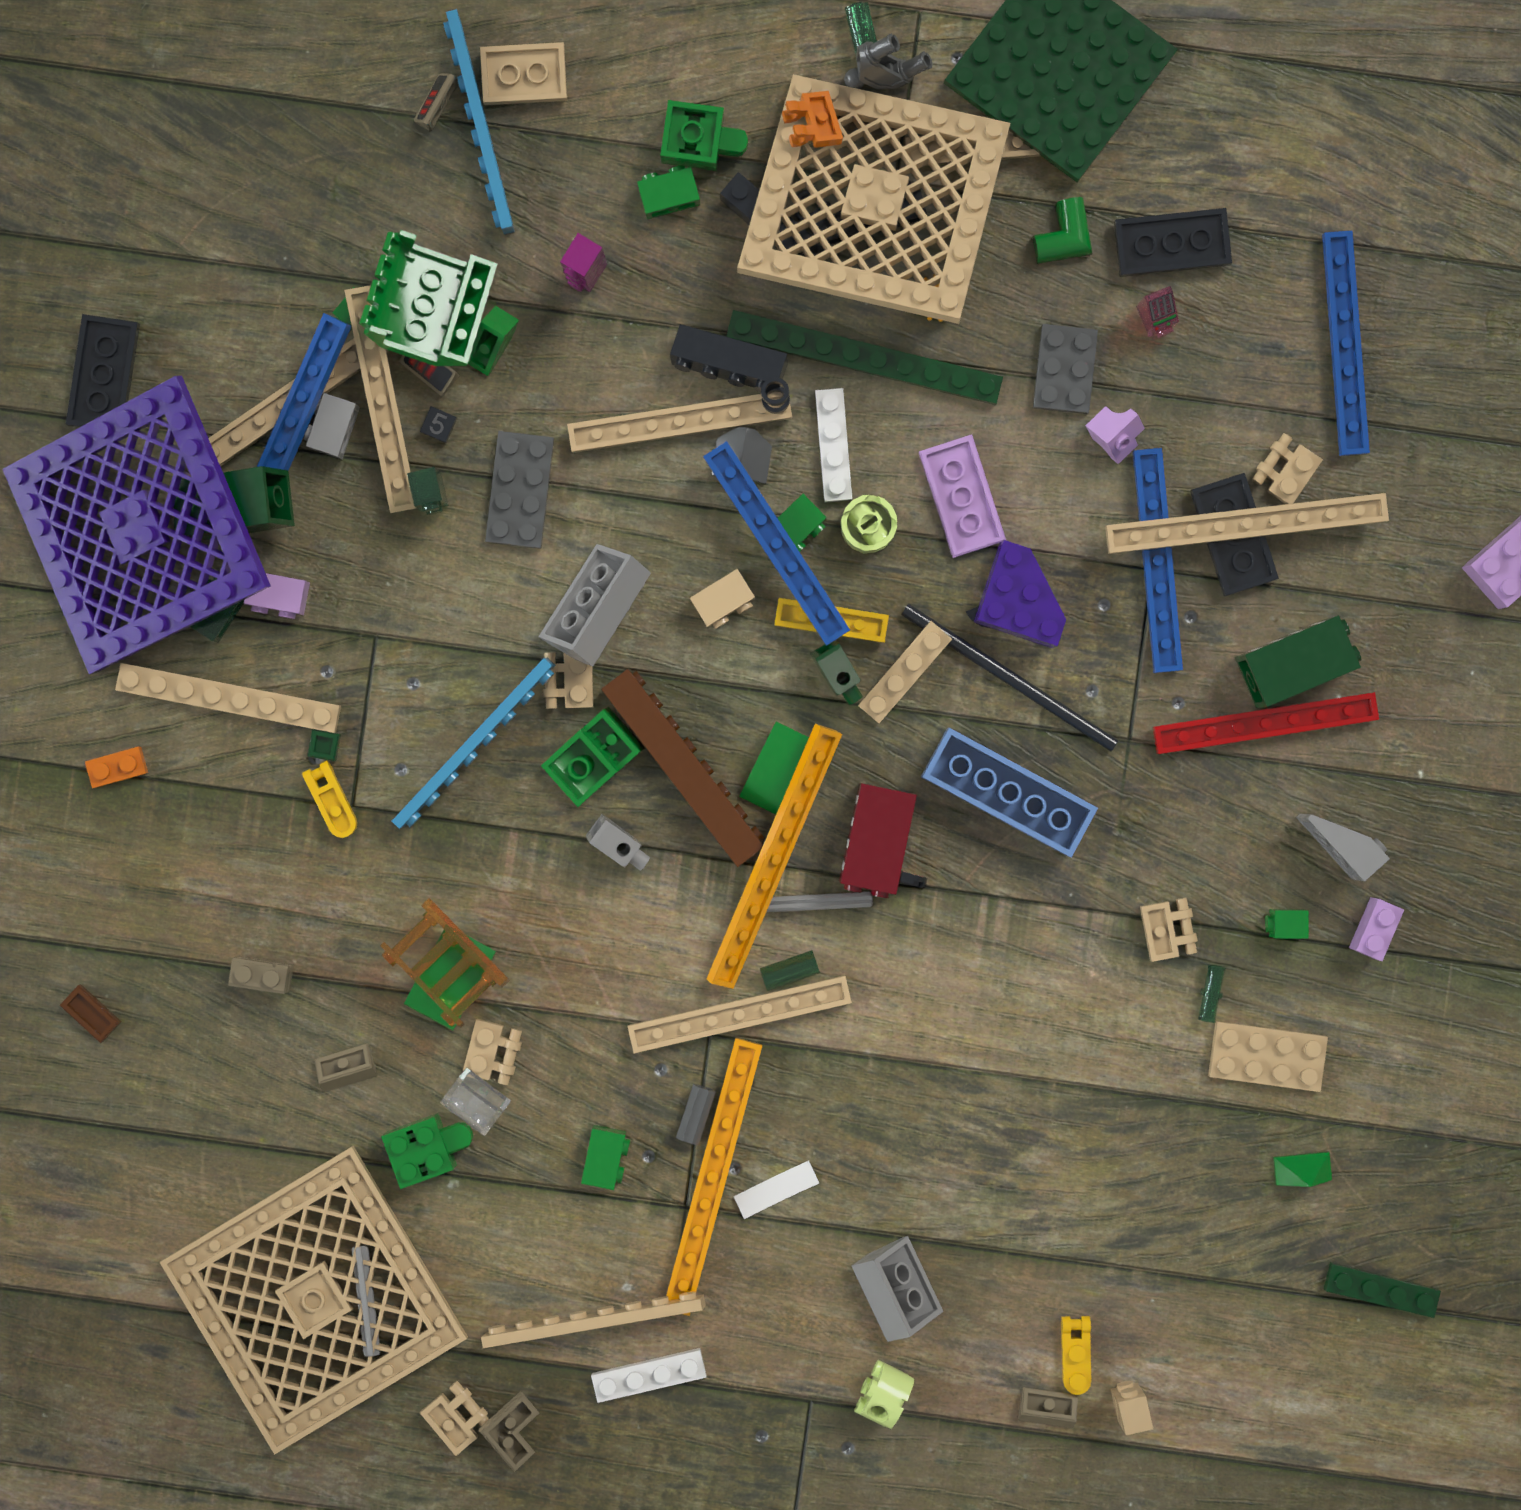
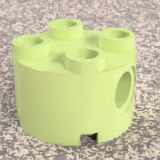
(868, 524)
(884, 1394)

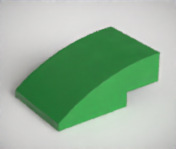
(592, 756)
(774, 768)
(424, 1004)

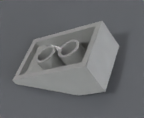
(1354, 852)

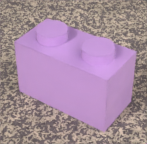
(284, 595)
(1376, 929)

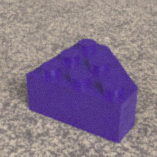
(1020, 598)

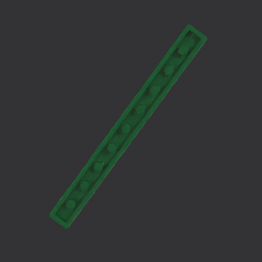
(865, 357)

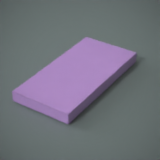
(962, 496)

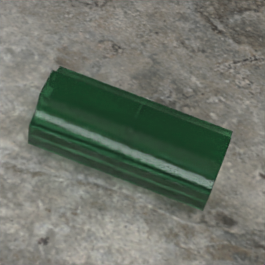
(860, 24)
(789, 970)

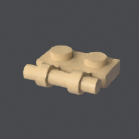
(1294, 474)
(577, 681)
(1160, 930)
(484, 1048)
(449, 1423)

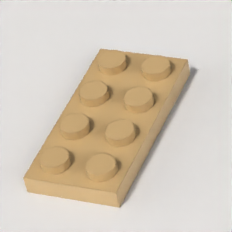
(1268, 1056)

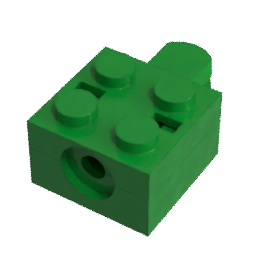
(697, 136)
(425, 1150)

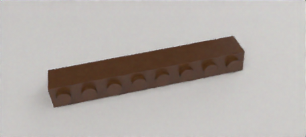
(682, 766)

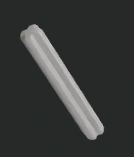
(820, 902)
(369, 1313)

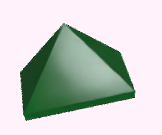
(1302, 1169)

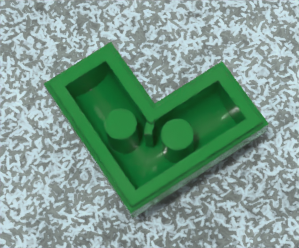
(1071, 239)

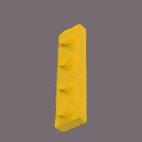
(862, 624)

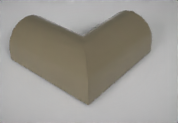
(504, 1428)

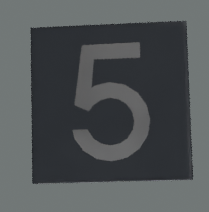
(438, 424)

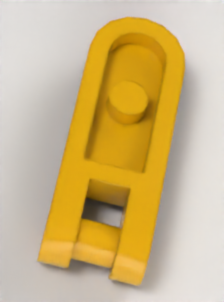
(331, 800)
(1076, 1354)

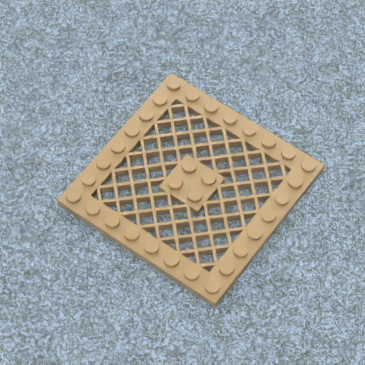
(877, 200)
(312, 1300)

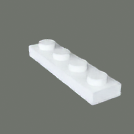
(833, 445)
(648, 1375)

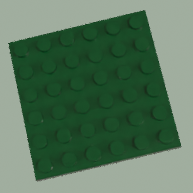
(1061, 74)

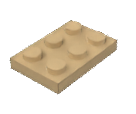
(523, 73)

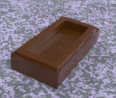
(90, 1013)

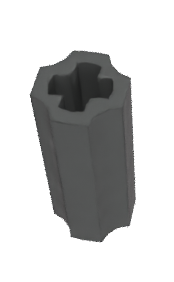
(695, 1114)

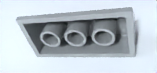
(595, 604)

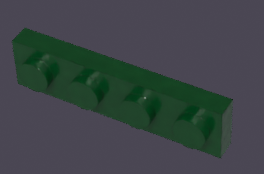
(1382, 1290)

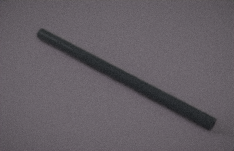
(1016, 681)

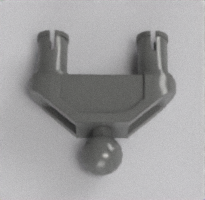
(881, 69)

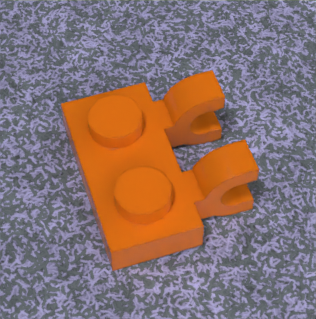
(821, 120)

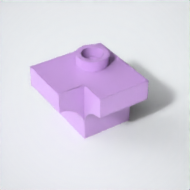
(1116, 432)

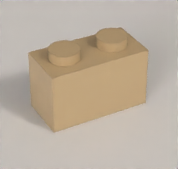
(723, 599)
(1131, 1408)

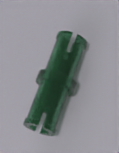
(1211, 993)

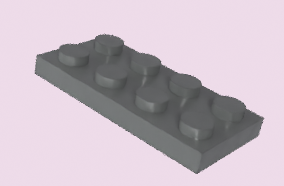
(519, 489)

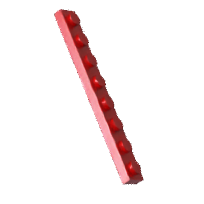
(1266, 723)

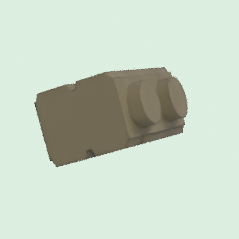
(260, 974)

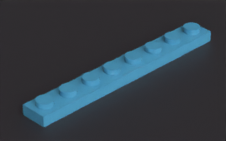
(475, 111)
(483, 735)

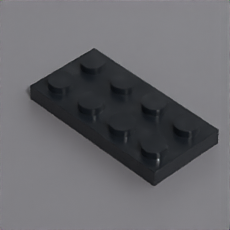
(1173, 242)
(101, 368)
(1237, 562)

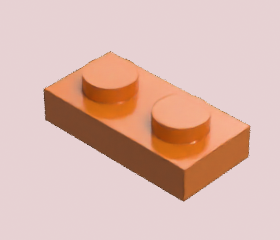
(116, 767)

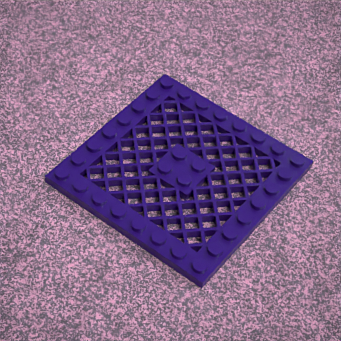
(136, 525)

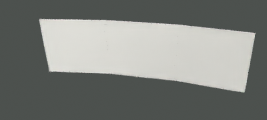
(776, 1189)

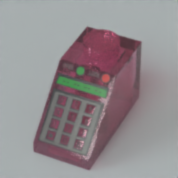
(1158, 312)

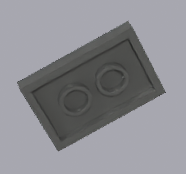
(1065, 369)

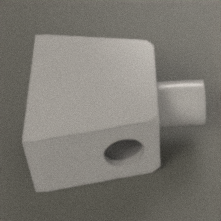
(607, 836)

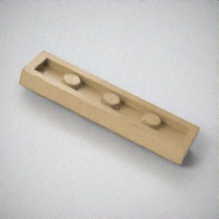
(905, 672)

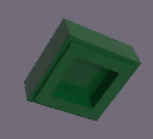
(324, 745)

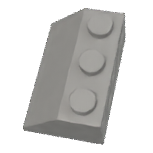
(897, 1289)

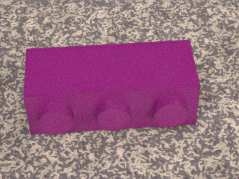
(583, 263)

